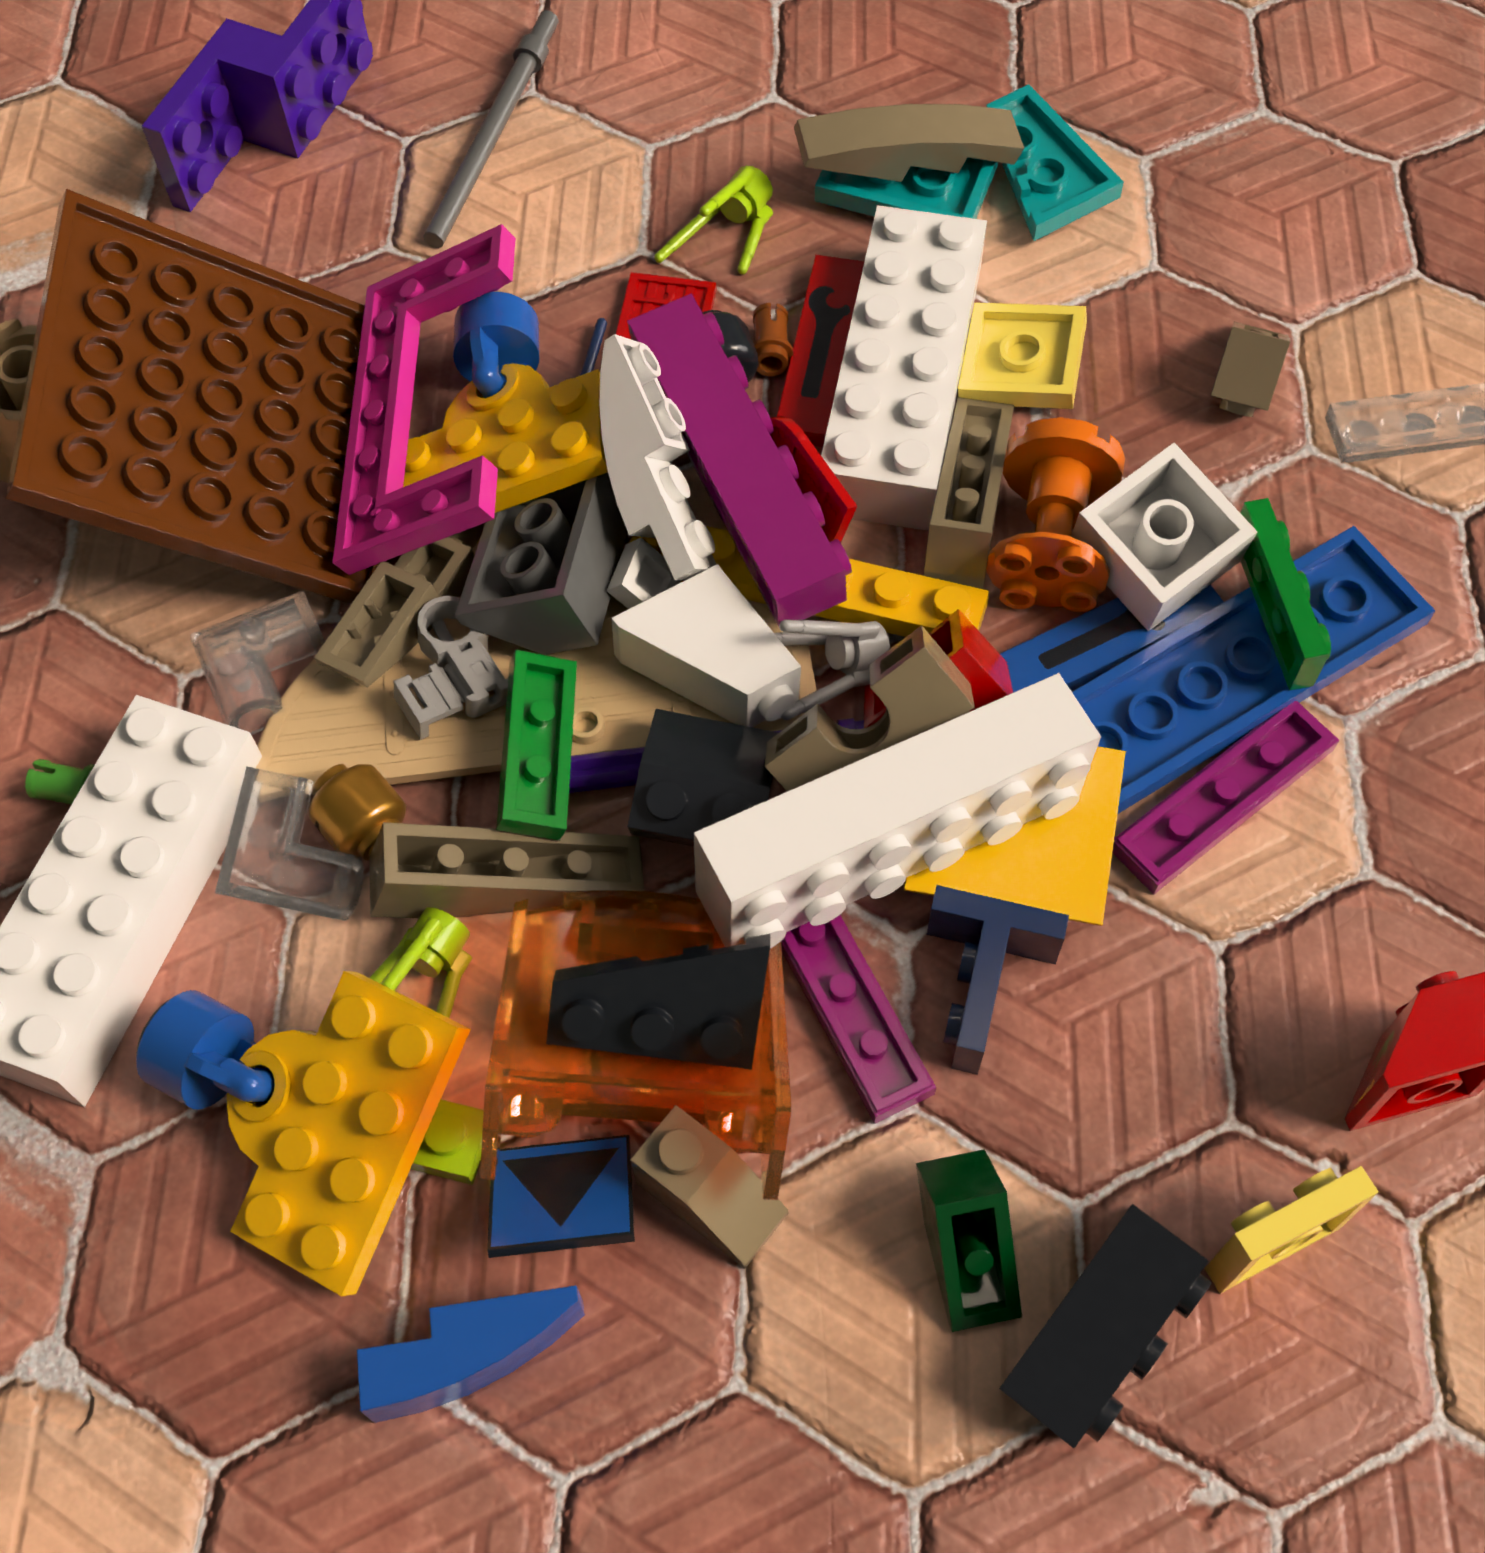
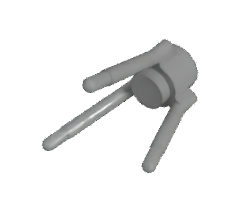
(847, 648)

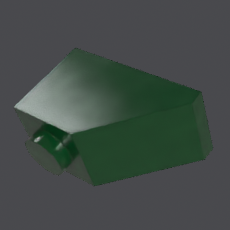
(970, 1239)

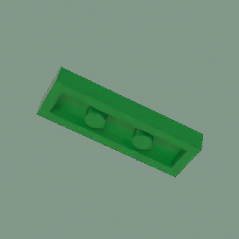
(1283, 598)
(537, 746)

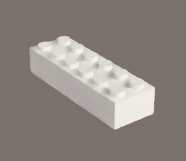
(904, 363)
(895, 814)
(114, 893)

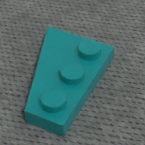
(1057, 171)

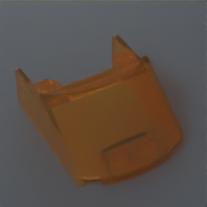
(539, 1082)

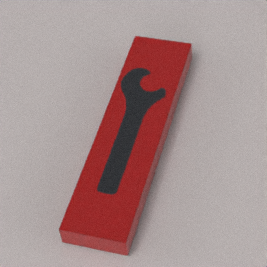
(820, 344)

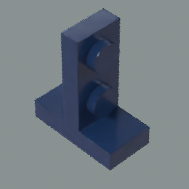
(989, 931)

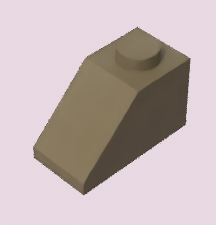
(1250, 369)
(707, 1186)

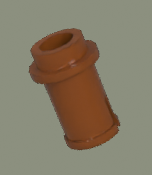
(771, 340)

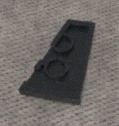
(669, 1007)

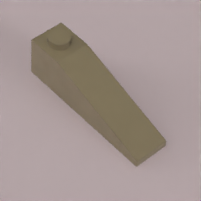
(968, 493)
(491, 869)

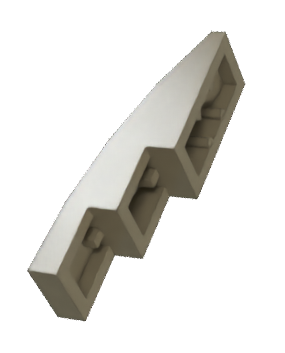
(892, 138)
(384, 615)

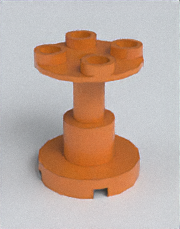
(1060, 473)

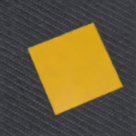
(1050, 861)

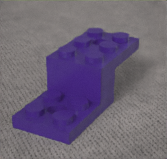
(257, 92)

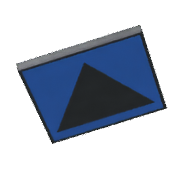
(561, 1197)

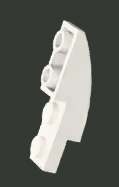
(639, 442)

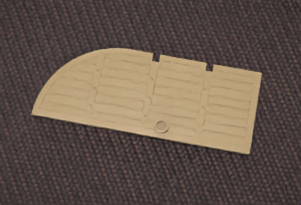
(348, 724)

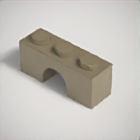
(916, 687)

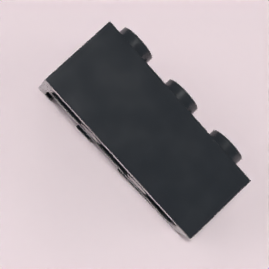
(1107, 1328)

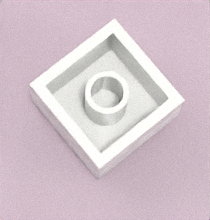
(1164, 535)

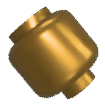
(353, 806)

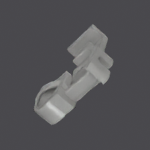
(459, 672)

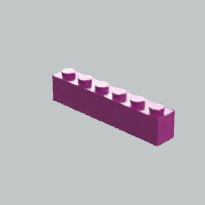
(742, 467)

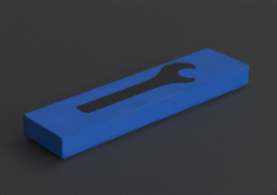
(1095, 642)

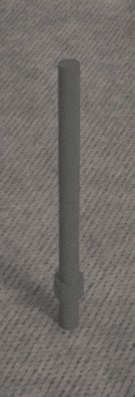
(528, 59)

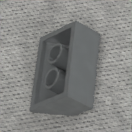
(547, 569)

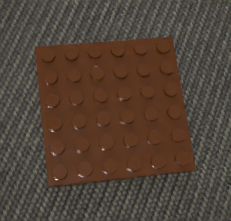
(189, 399)

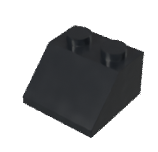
(697, 775)

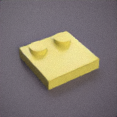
(1023, 354)
(1271, 1236)

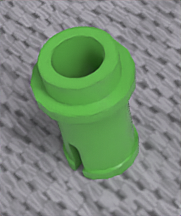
(57, 781)

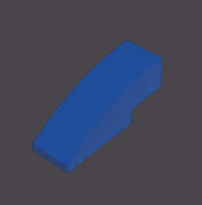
(466, 1351)

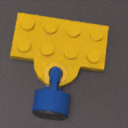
(508, 412)
(318, 1112)

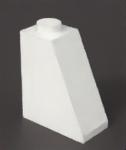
(710, 649)

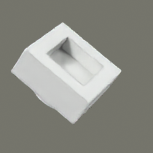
(640, 574)

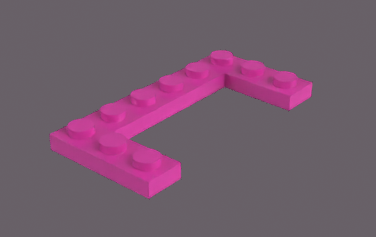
(375, 511)

